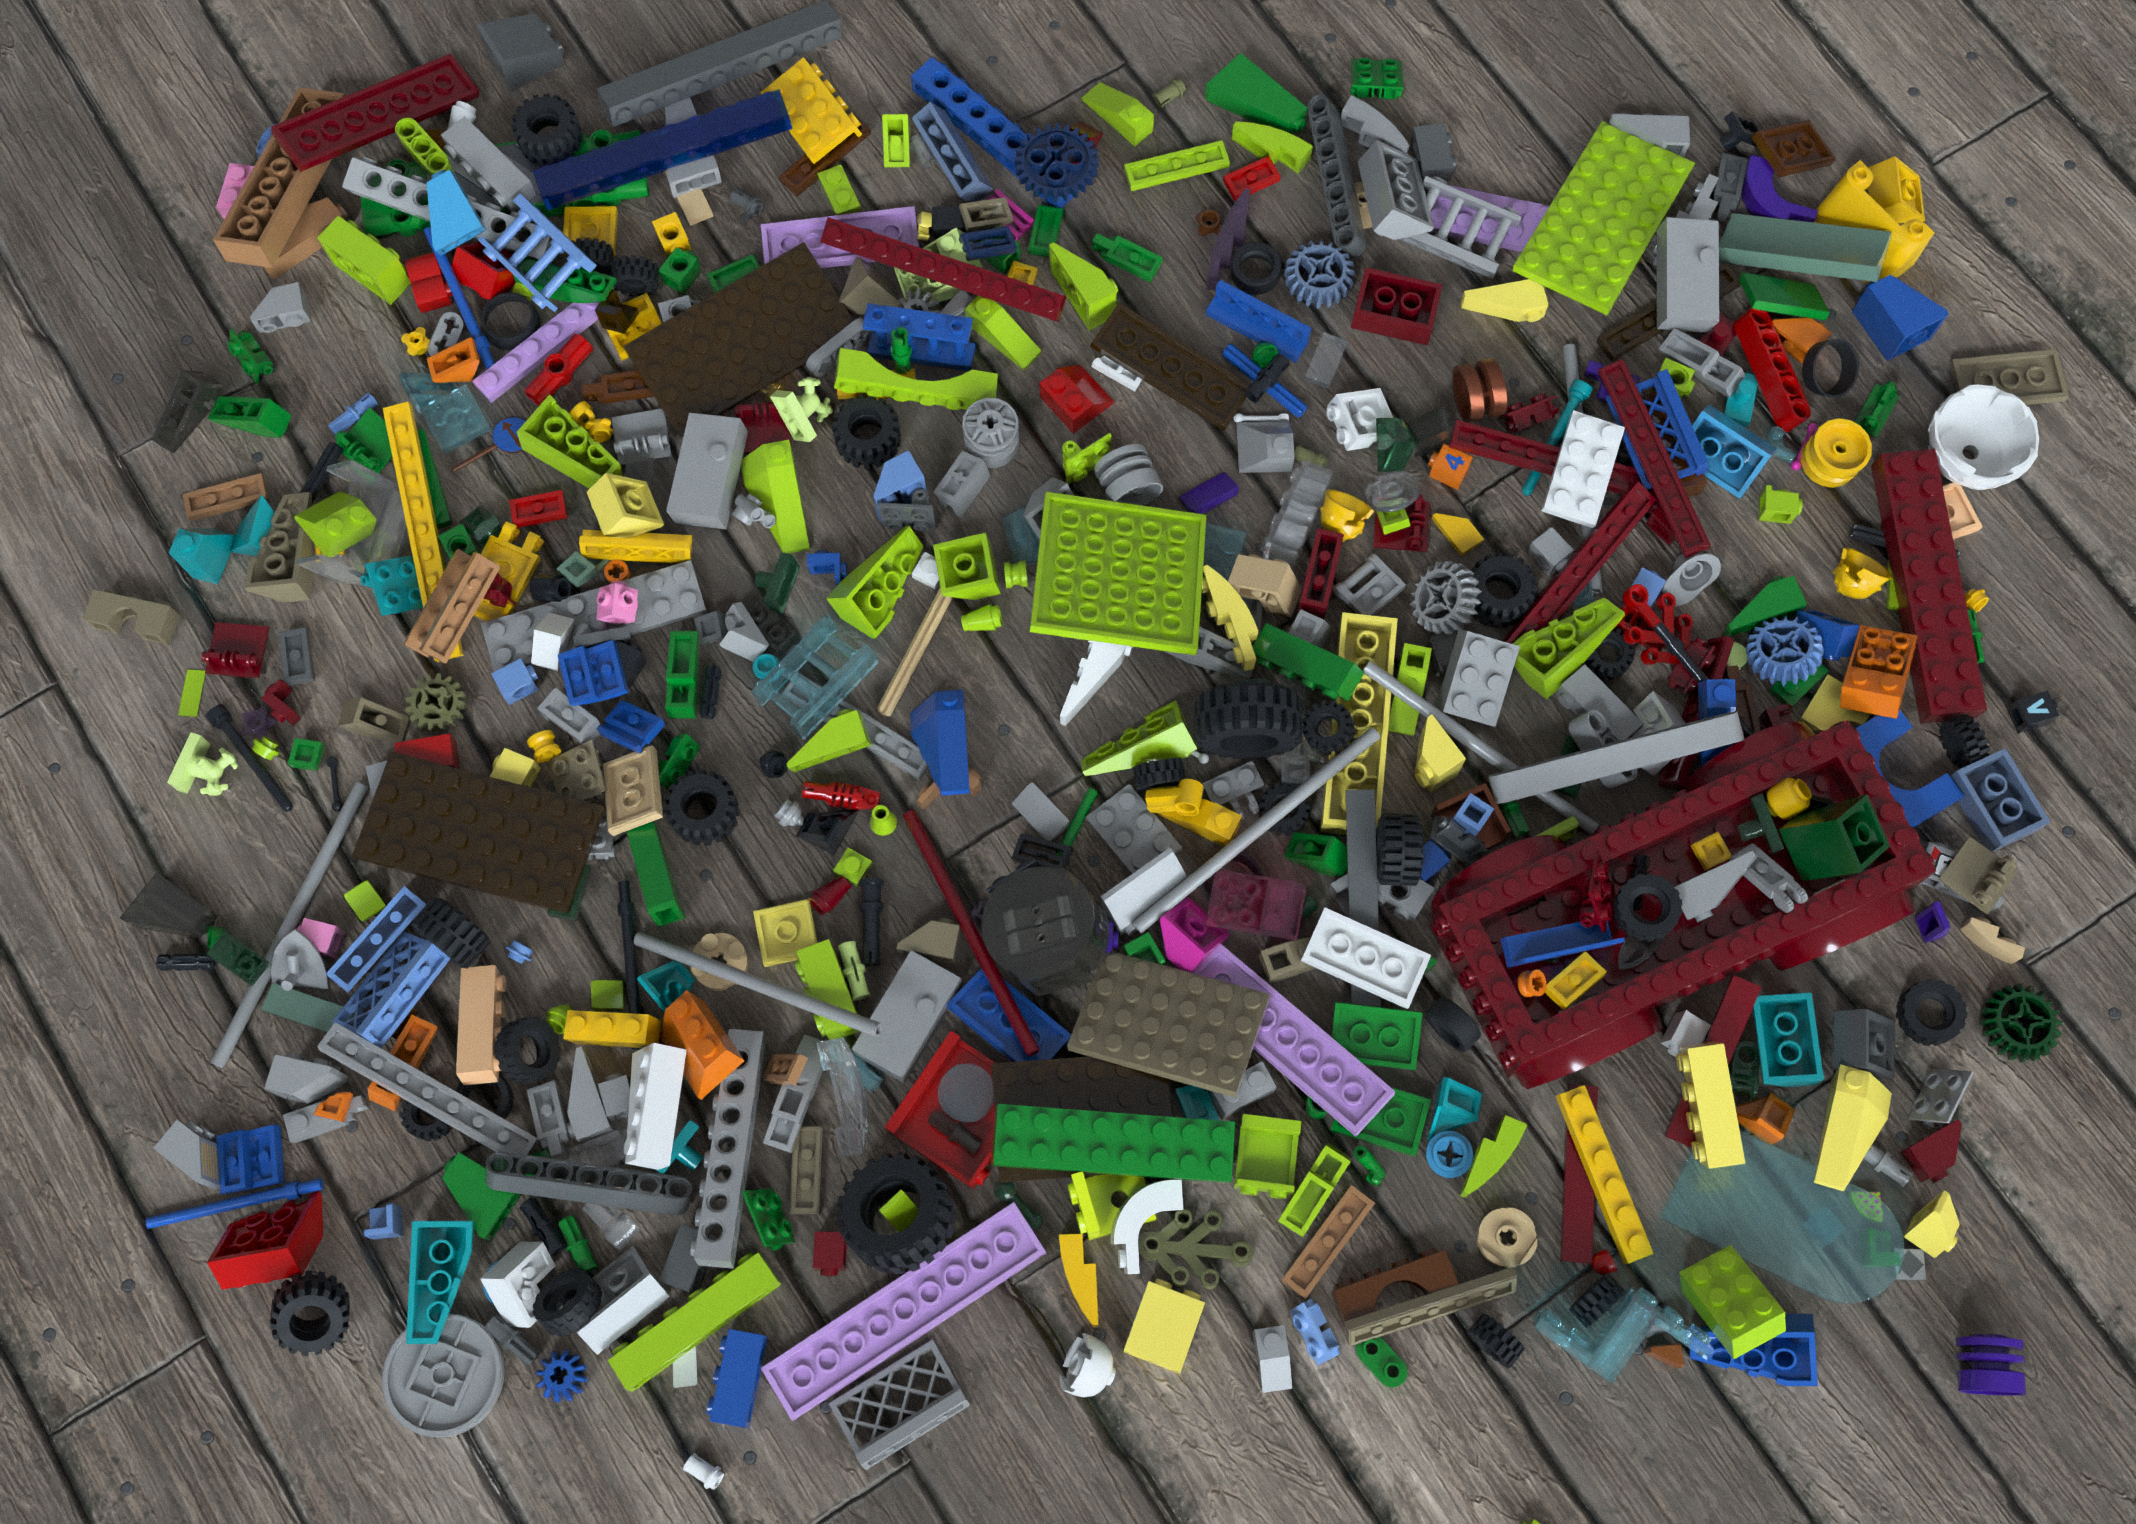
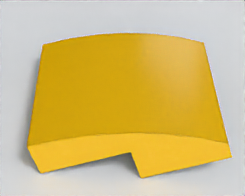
(644, 322)

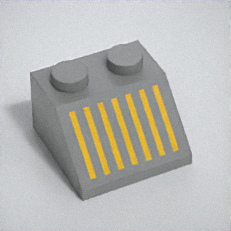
(192, 1151)

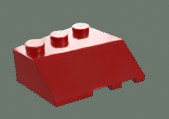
(269, 1245)

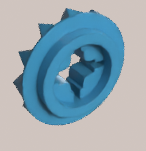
(1459, 1146)

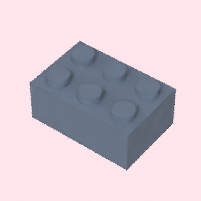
(1998, 801)

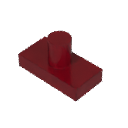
(1720, 335)

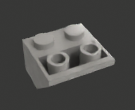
(303, 1079)

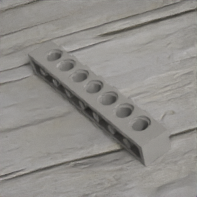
(359, 182)
(723, 1250)

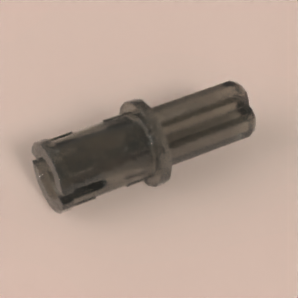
(955, 1132)

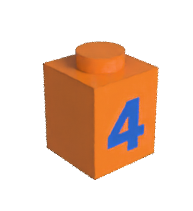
(1449, 466)

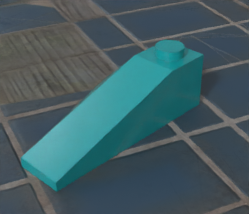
(436, 1270)

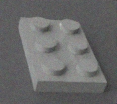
(1131, 830)

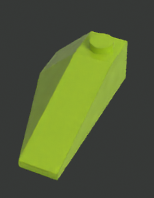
(773, 479)
(1560, 649)

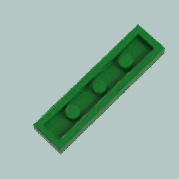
(439, 503)

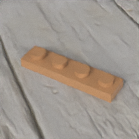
(1328, 1242)

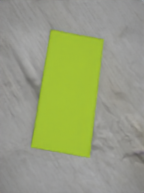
(191, 693)

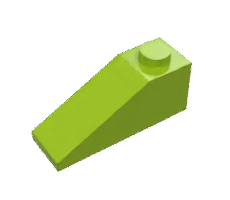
(1121, 112)
(1002, 331)
(836, 738)

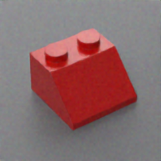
(480, 272)
(1074, 396)

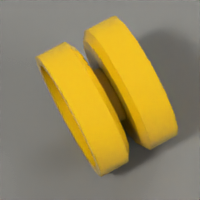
(1836, 453)

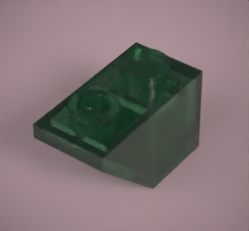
(238, 958)

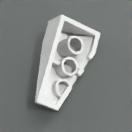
(1092, 674)

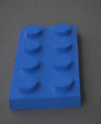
(982, 1012)

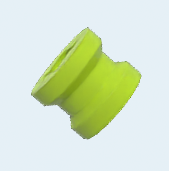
(1015, 574)

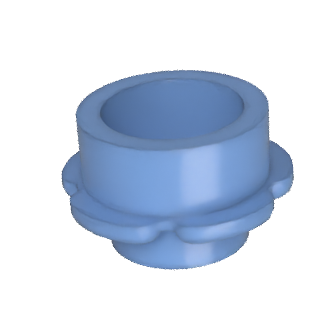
(519, 952)

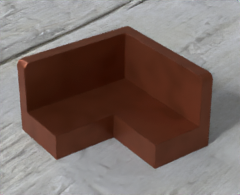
(1495, 829)

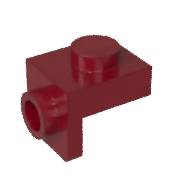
(274, 699)

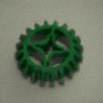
(2022, 1002)

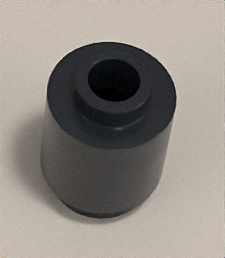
(550, 588)

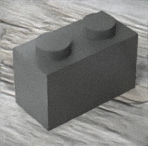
(1432, 149)

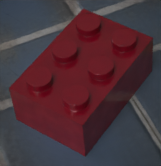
(1396, 306)

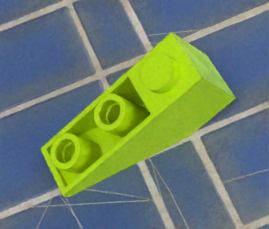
(1413, 673)

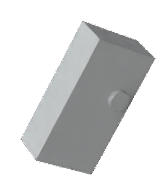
(1687, 274)
(707, 471)
(908, 1015)

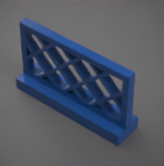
(1679, 423)

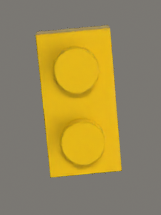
(1574, 981)

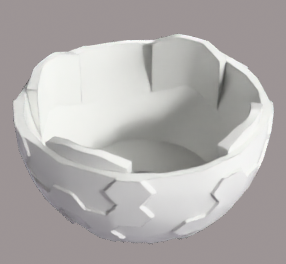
(1992, 427)

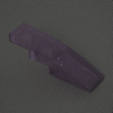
(1230, 235)

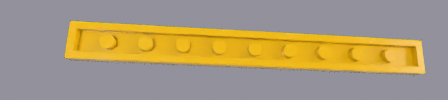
(416, 500)

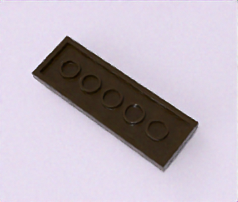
(1171, 366)

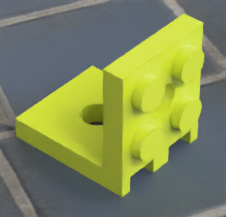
(1095, 1203)

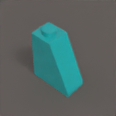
(202, 552)

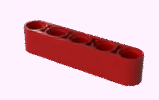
(1772, 369)

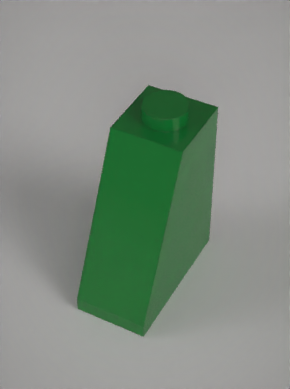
(479, 1202)

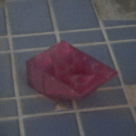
(1256, 905)

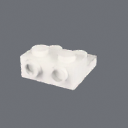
(1356, 417)

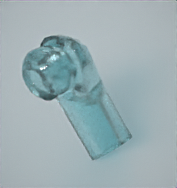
(1774, 438)

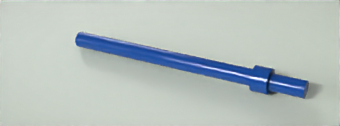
(481, 341)
(290, 1191)

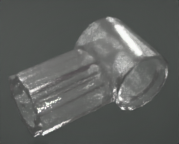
(617, 1226)

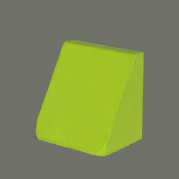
(365, 900)
(607, 995)

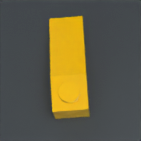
(1211, 822)

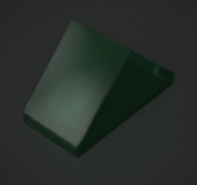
(1394, 444)

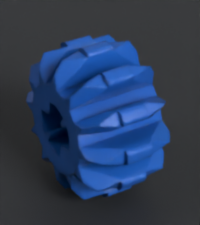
(571, 1381)

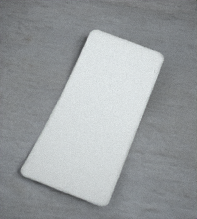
(685, 1370)

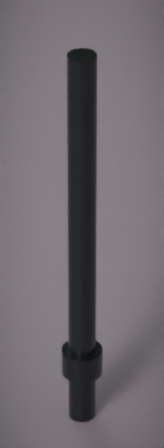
(1675, 647)
(626, 910)

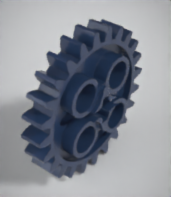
(1056, 162)

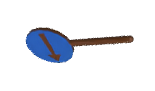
(504, 438)

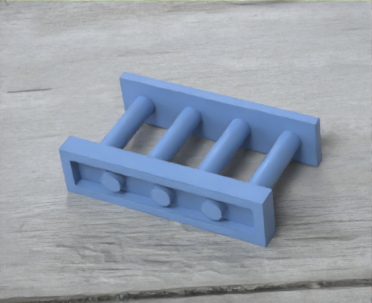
(559, 244)

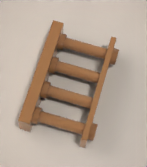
(451, 605)

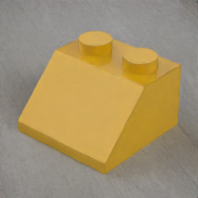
(1897, 190)

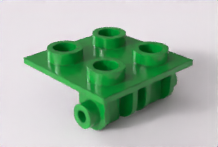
(1377, 74)
(367, 442)
(769, 1217)

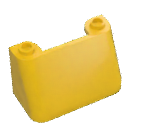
(1853, 207)

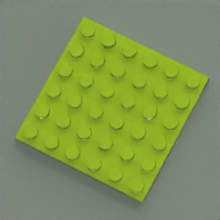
(1119, 573)

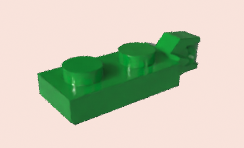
(1128, 256)

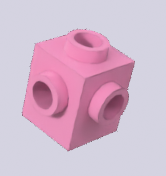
(617, 603)

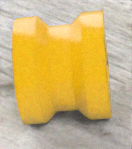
(544, 746)

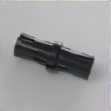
(1267, 378)
(543, 1226)

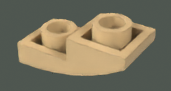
(1985, 934)

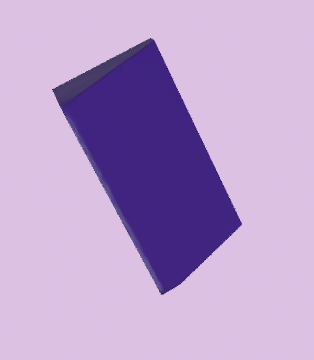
(1209, 494)

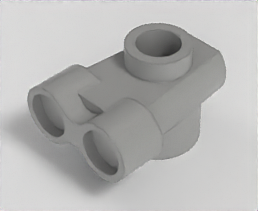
(749, 510)

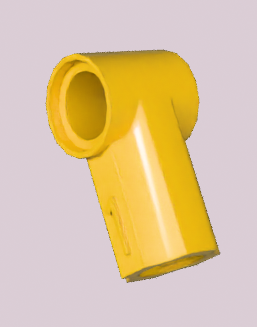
(1182, 798)

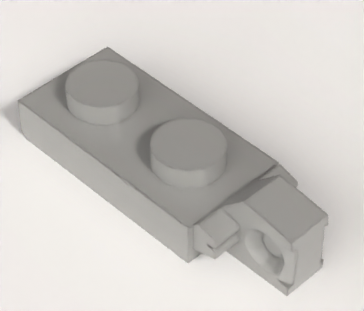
(549, 1118)
(304, 1125)

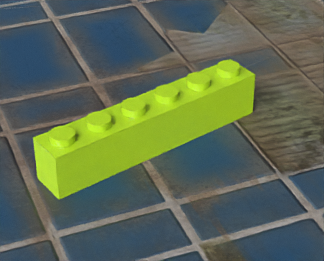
(694, 1321)

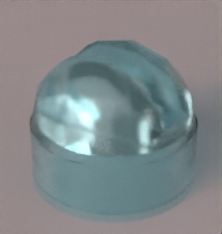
(1585, 597)

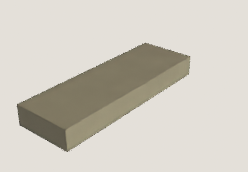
(807, 1171)

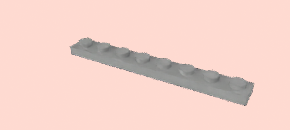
(425, 1092)

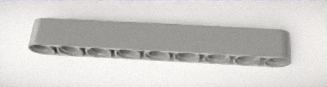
(1616, 757)

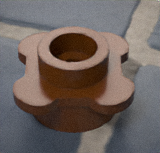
(1211, 217)

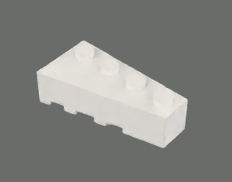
(653, 1105)

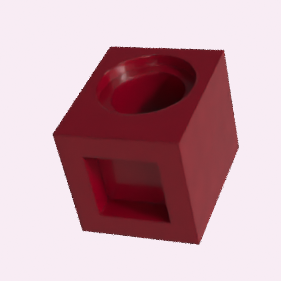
(829, 1253)

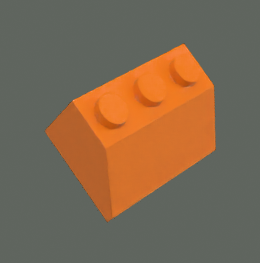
(709, 1051)

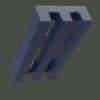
(989, 247)

